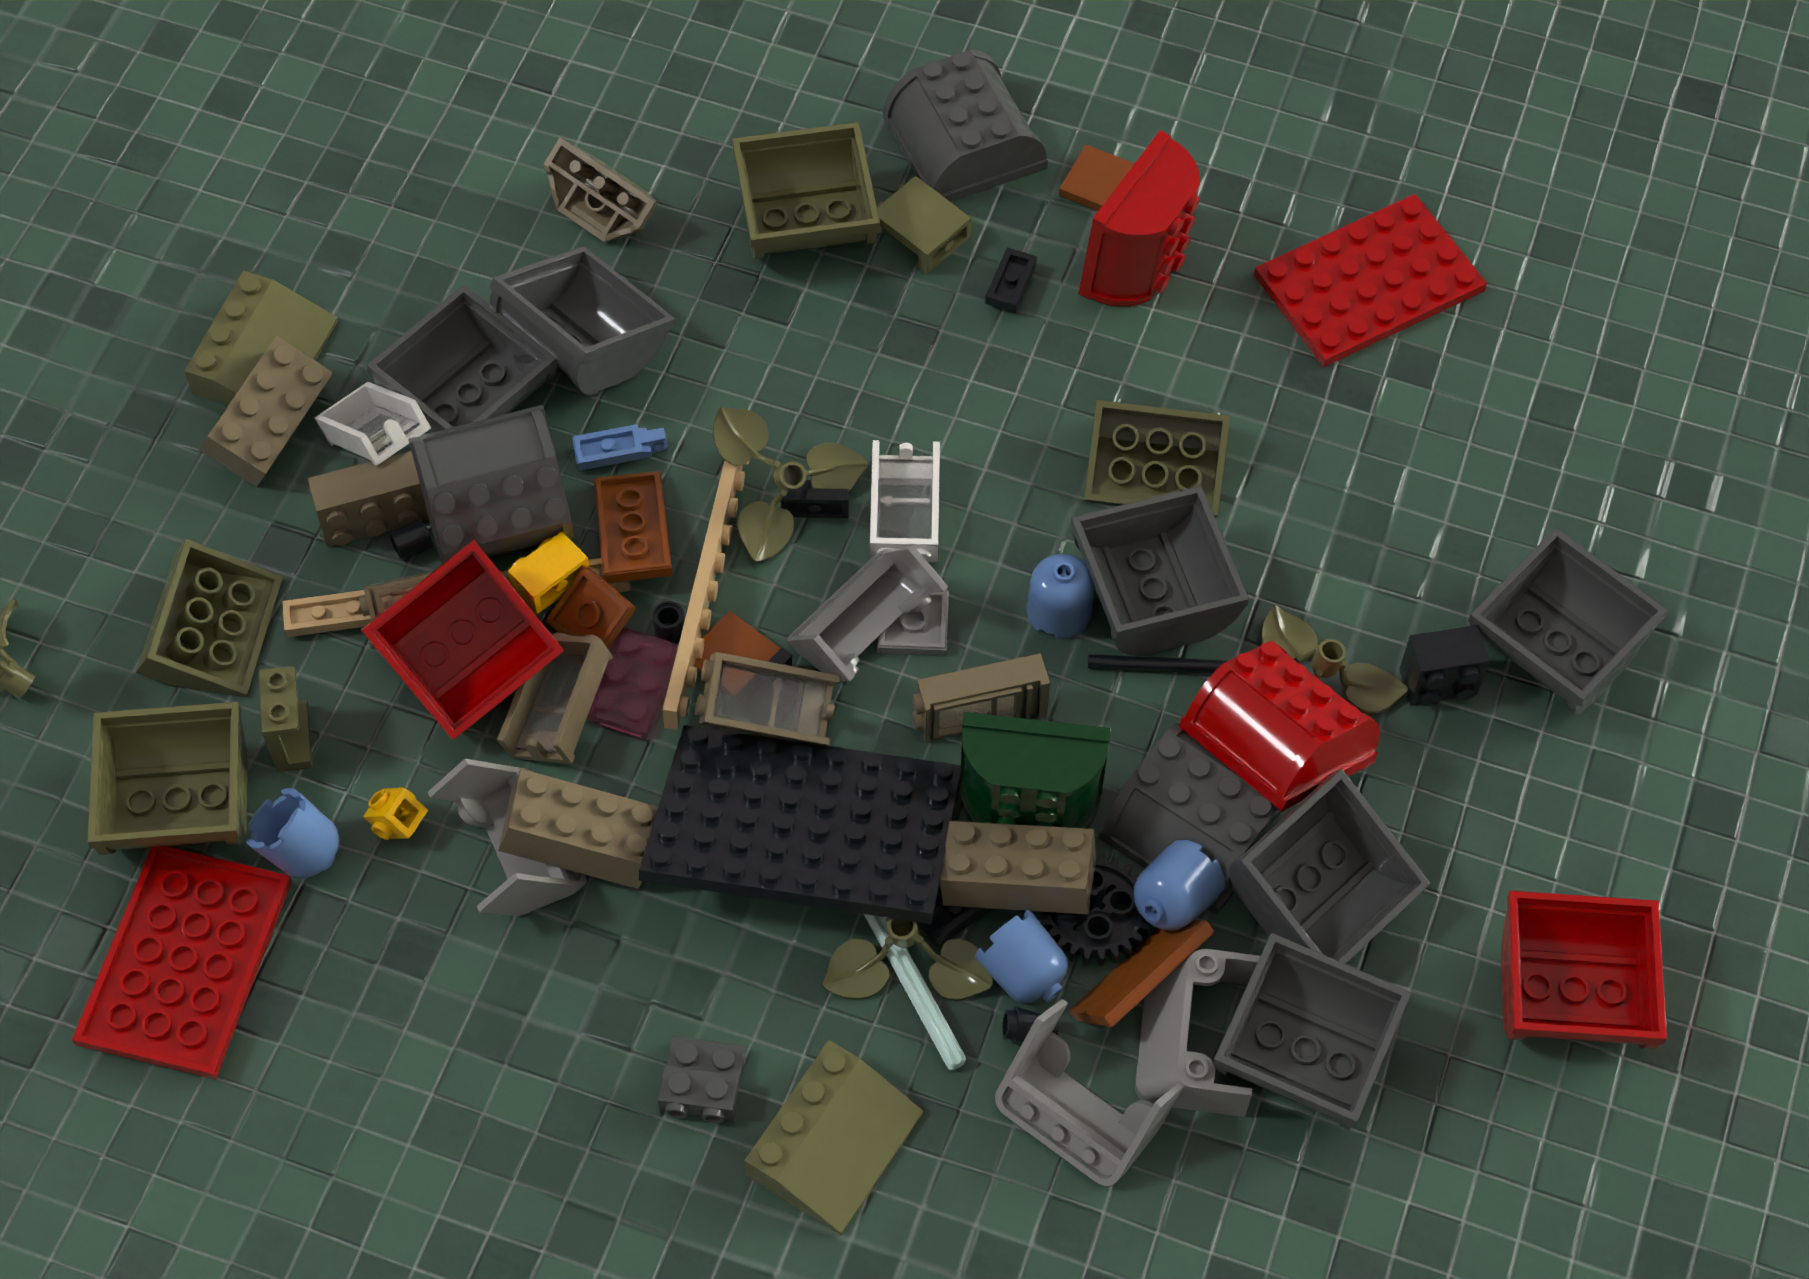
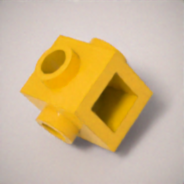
(394, 813)

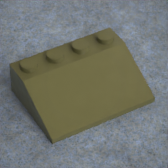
(244, 330)
(1154, 452)
(209, 622)
(833, 1138)

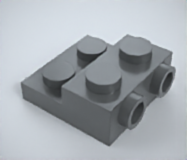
(701, 1079)

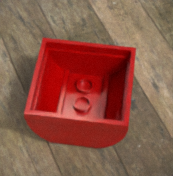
(1142, 227)
(462, 639)
(1279, 725)
(1583, 969)

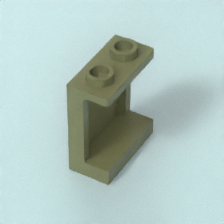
(924, 222)
(285, 719)

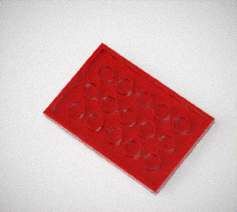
(1369, 280)
(183, 961)

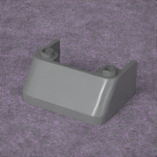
(864, 608)
(482, 800)
(1164, 1036)
(1070, 1116)

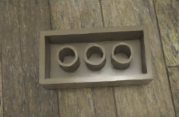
(266, 411)
(368, 499)
(577, 828)
(1018, 867)

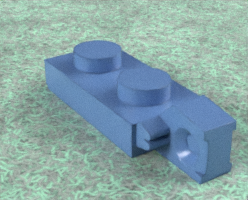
(617, 446)

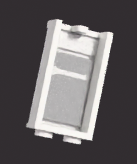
(373, 422)
(905, 501)

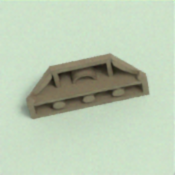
(595, 193)

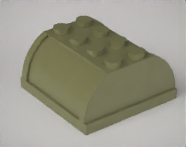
(806, 189)
(168, 777)

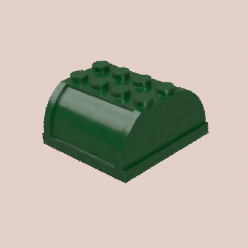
(1031, 771)

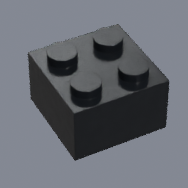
(1444, 665)

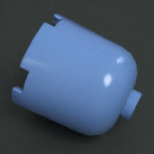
(1061, 596)
(294, 835)
(1178, 886)
(1025, 960)

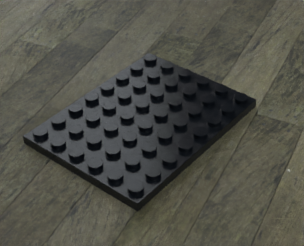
(803, 824)

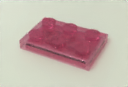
(634, 683)

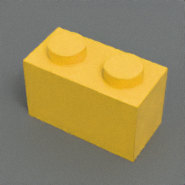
(547, 571)

